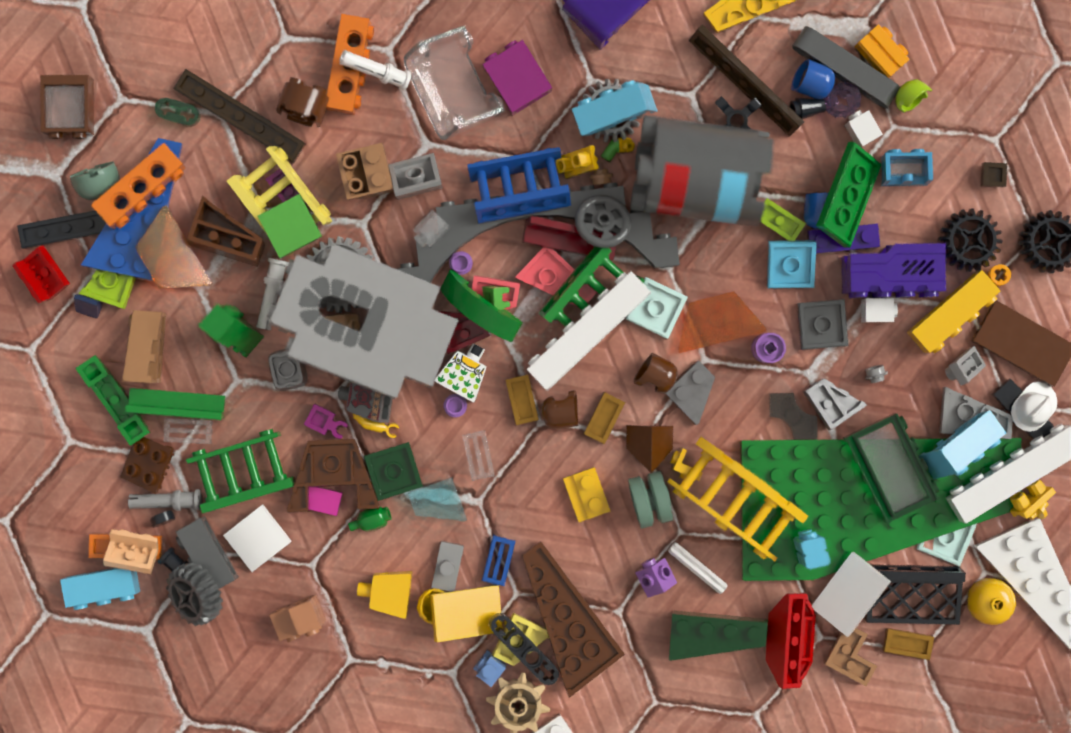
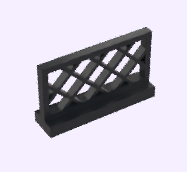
(920, 574)

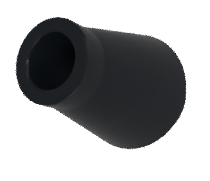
(807, 107)

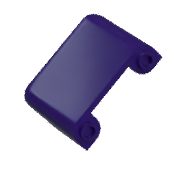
(601, 17)

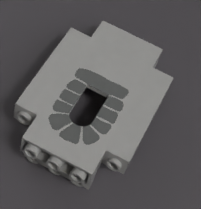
(399, 333)

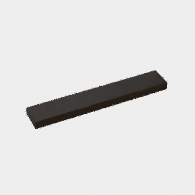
(746, 80)
(238, 114)

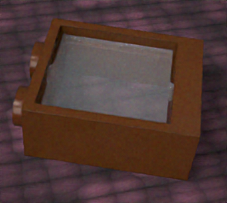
(67, 106)

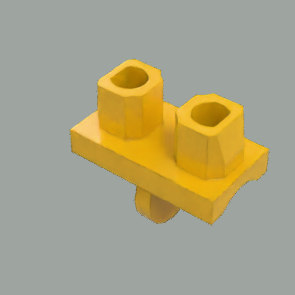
(577, 162)
(1034, 503)

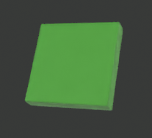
(289, 226)

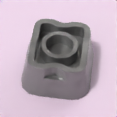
(286, 372)

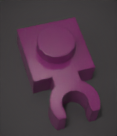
(322, 420)

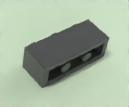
(207, 551)

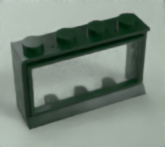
(892, 467)

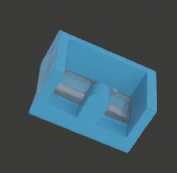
(907, 168)

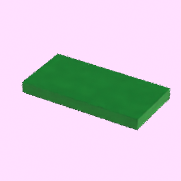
(849, 194)

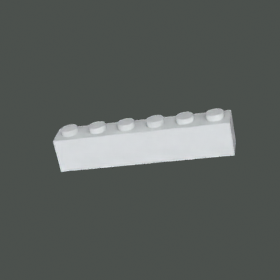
(589, 330)
(1012, 475)

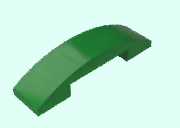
(478, 309)
(113, 398)

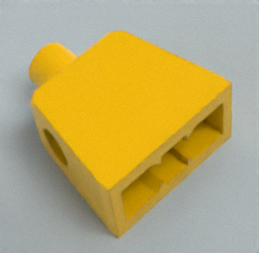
(388, 592)

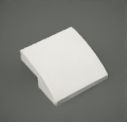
(257, 538)

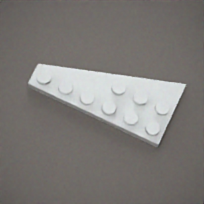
(1034, 572)

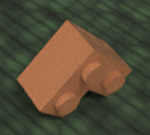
(298, 619)

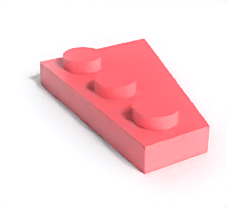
(548, 273)

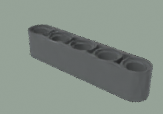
(846, 66)

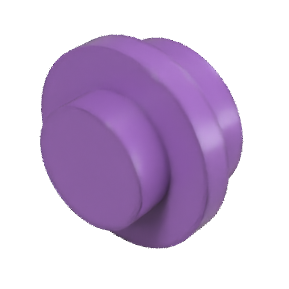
(461, 262)
(455, 405)

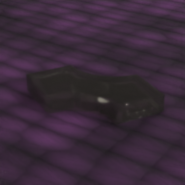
(785, 408)

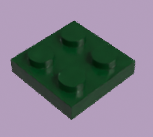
(393, 471)

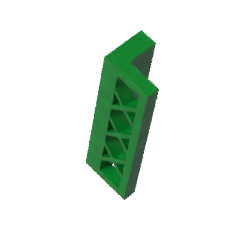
(176, 403)

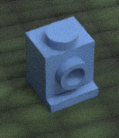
(489, 668)

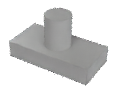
(965, 366)
(447, 566)

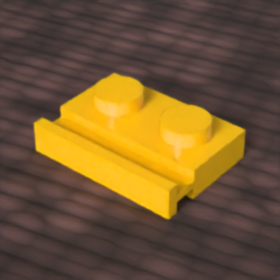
(586, 494)

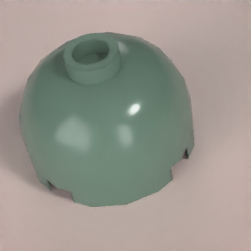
(96, 181)

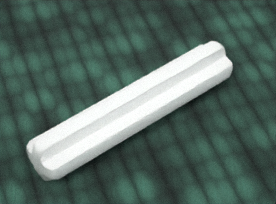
(697, 568)

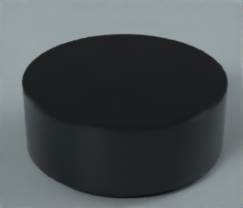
(162, 518)

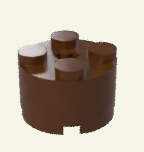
(303, 103)

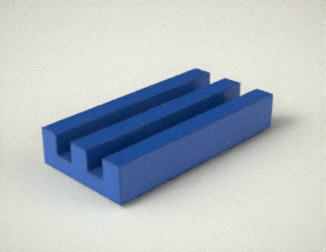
(493, 580)

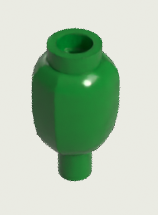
(371, 519)

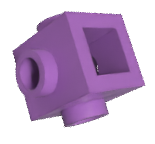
(655, 577)

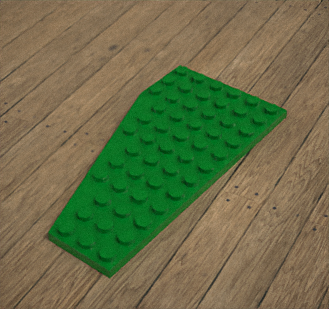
(840, 506)

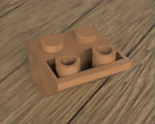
(365, 172)

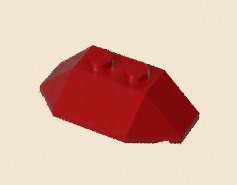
(790, 639)

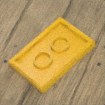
(464, 612)

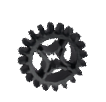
(978, 246)
(1054, 250)

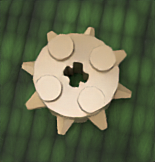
(527, 714)

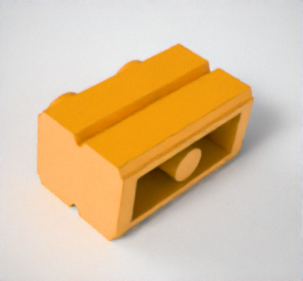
(882, 51)

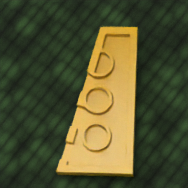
(734, 12)

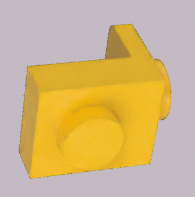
(678, 466)

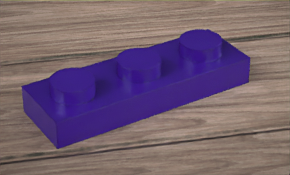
(865, 237)

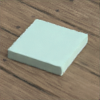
(659, 310)
(951, 546)

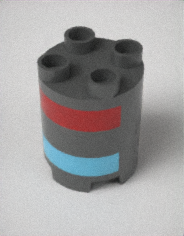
(701, 170)

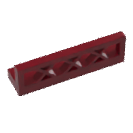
(558, 236)

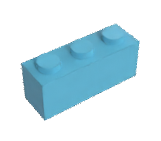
(99, 587)

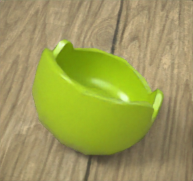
(911, 94)

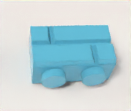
(811, 549)

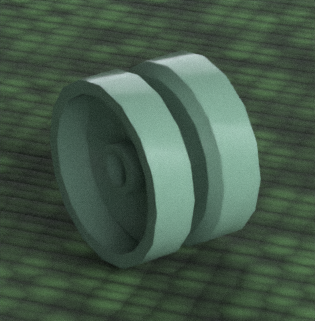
(651, 499)

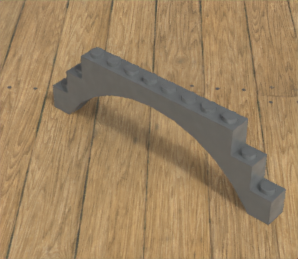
(465, 227)

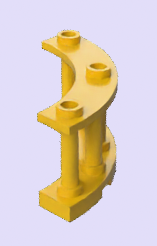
(750, 484)

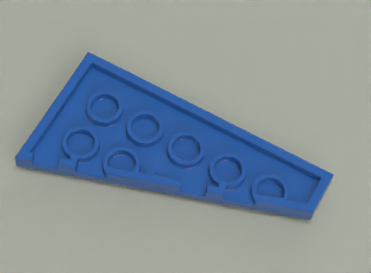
(115, 249)

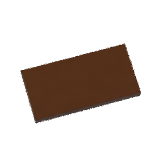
(1023, 343)

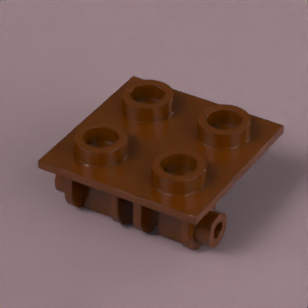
(147, 464)

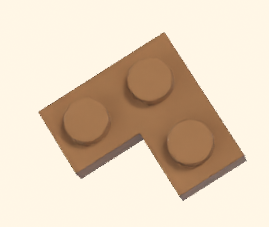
(845, 660)

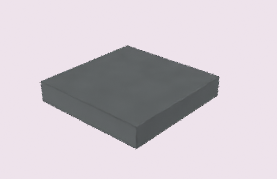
(822, 324)

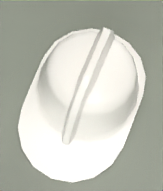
(1034, 406)

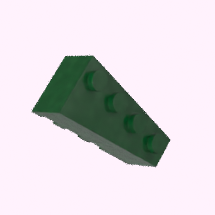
(710, 634)

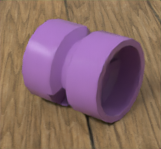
(768, 348)

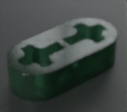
(176, 117)

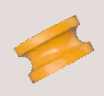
(1007, 274)

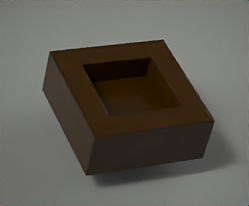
(993, 174)

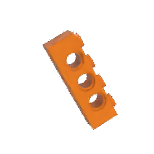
(349, 27)
(125, 188)

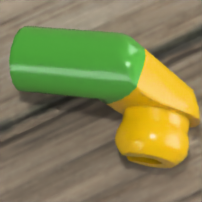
(618, 147)

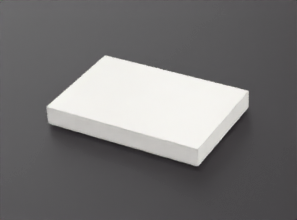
(850, 594)

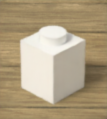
(862, 128)
(878, 310)

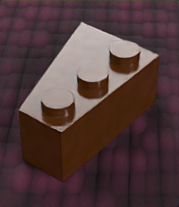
(222, 235)

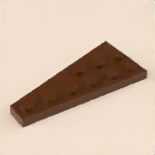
(575, 633)

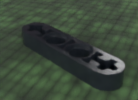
(523, 649)

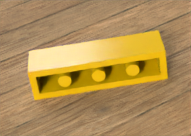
(953, 312)

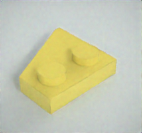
(533, 631)

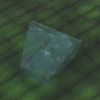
(438, 501)

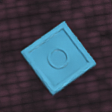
(791, 264)

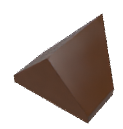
(649, 443)

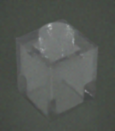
(430, 230)

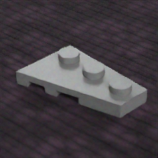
(959, 408)

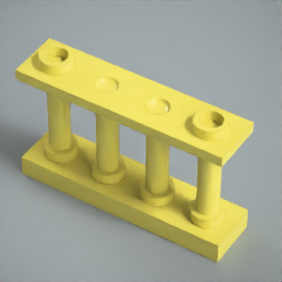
(257, 204)

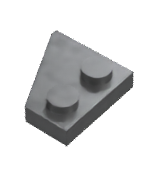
(692, 391)

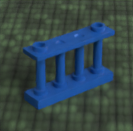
(522, 203)

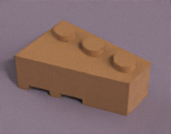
(145, 347)

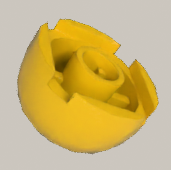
(991, 601)

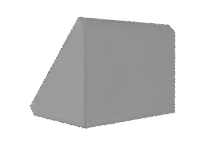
(415, 176)

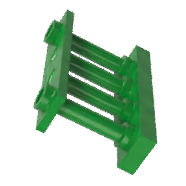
(581, 275)
(235, 493)

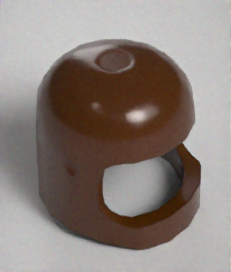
(658, 372)
(561, 413)

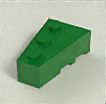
(228, 328)

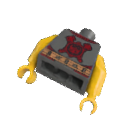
(368, 408)

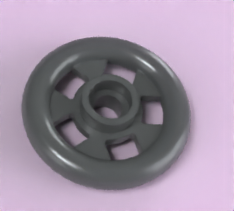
(610, 204)

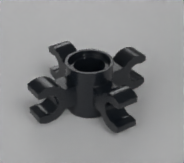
(752, 106)

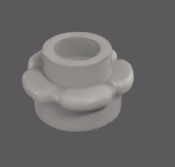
(875, 373)

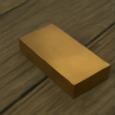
(522, 399)
(604, 417)
(908, 643)

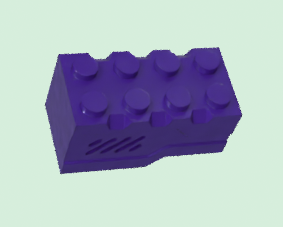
(896, 270)

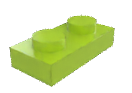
(781, 221)

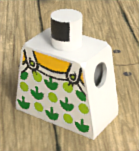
(464, 373)

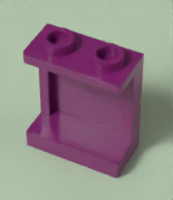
(517, 76)

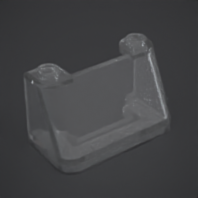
(450, 83)

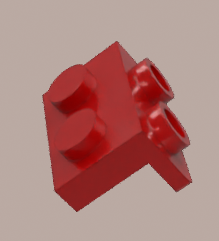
(41, 275)

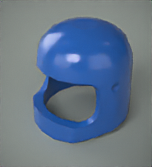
(817, 80)
(812, 208)

